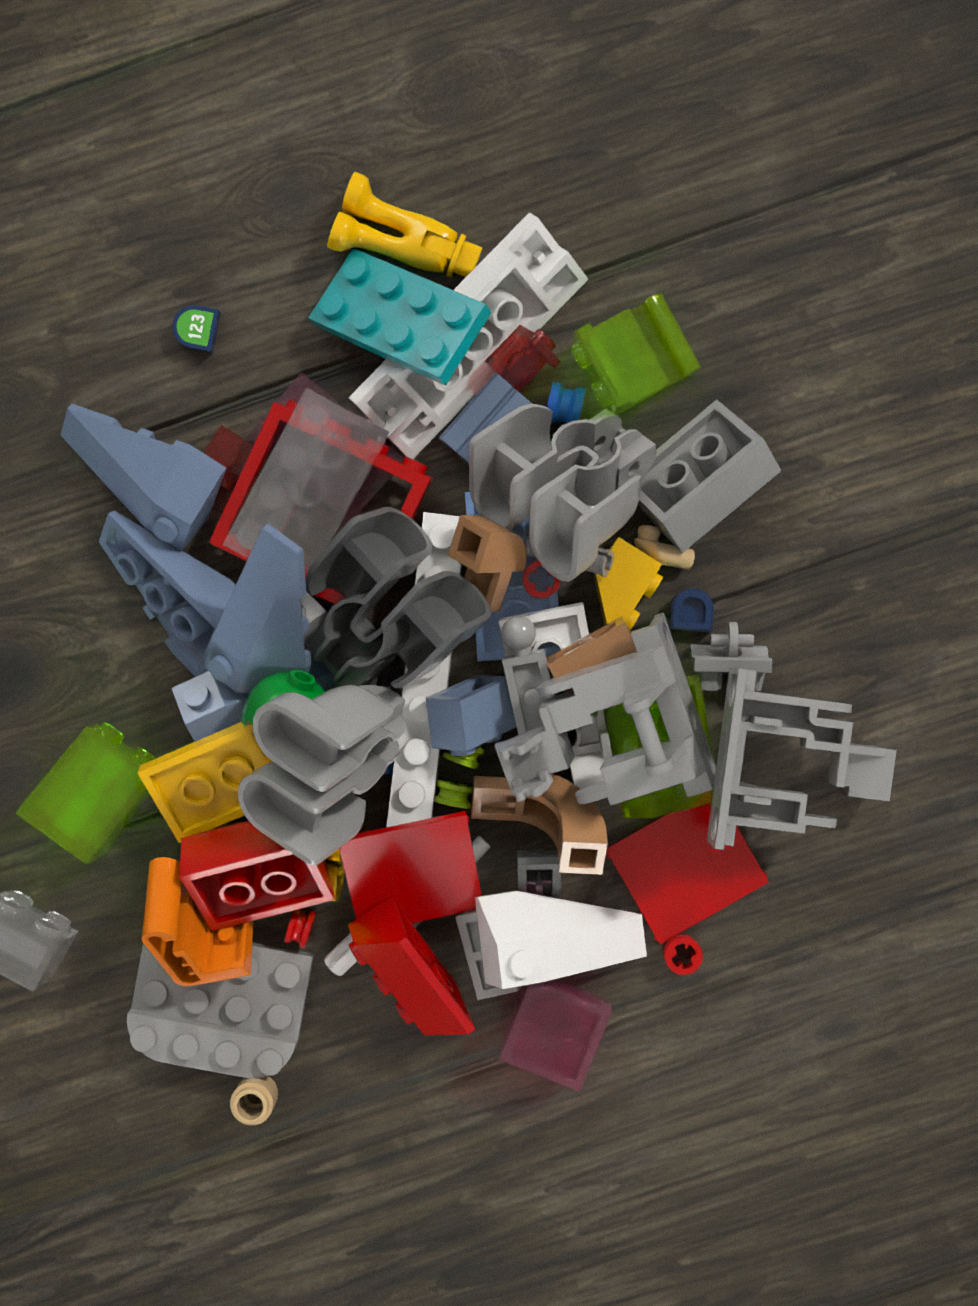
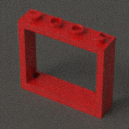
(408, 470)

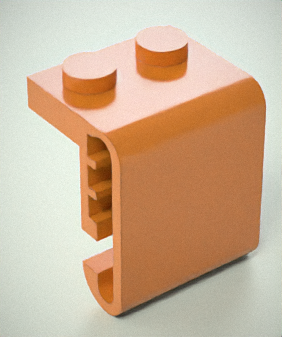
(181, 936)

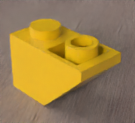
(627, 581)

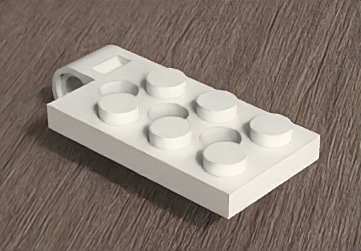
(592, 744)

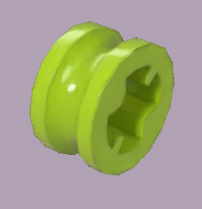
(466, 760)
(453, 794)

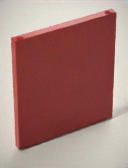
(419, 863)
(680, 875)

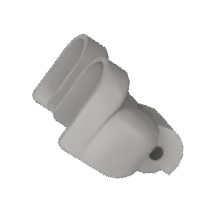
(569, 487)
(318, 758)

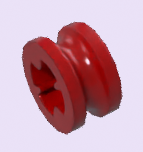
(530, 587)
(300, 927)
(695, 956)

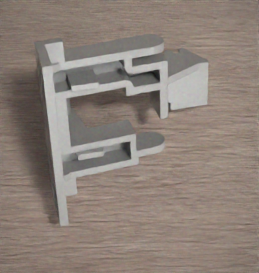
(636, 682)
(858, 768)

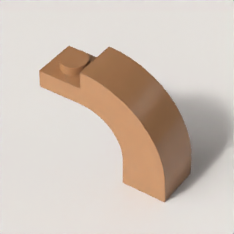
(574, 827)

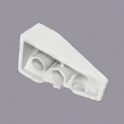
(548, 938)

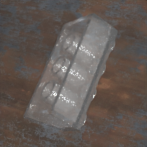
(309, 477)

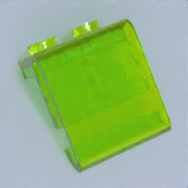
(634, 354)

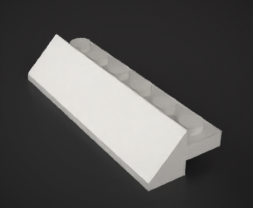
(521, 285)

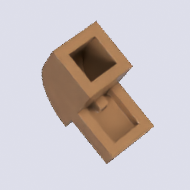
(489, 555)

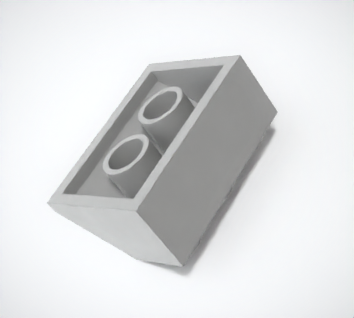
(704, 475)

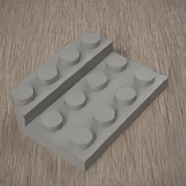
(226, 1025)

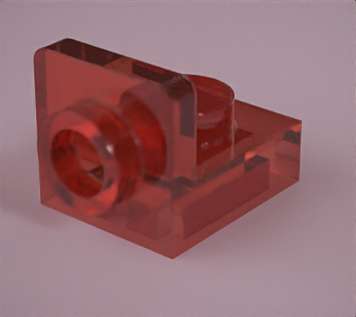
(522, 356)
(230, 452)

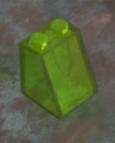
(89, 793)

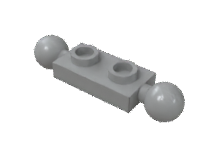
(524, 672)

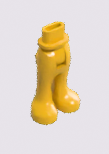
(425, 241)

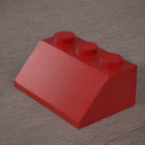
(246, 876)
(409, 971)

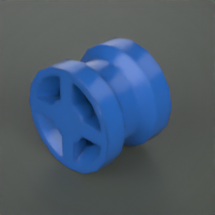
(565, 403)

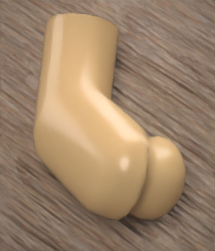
(664, 553)

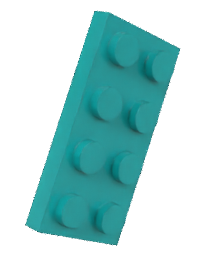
(400, 316)

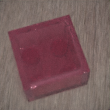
(555, 1032)

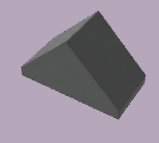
(539, 872)

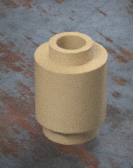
(249, 1110)

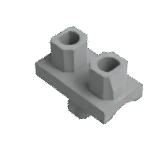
(727, 652)

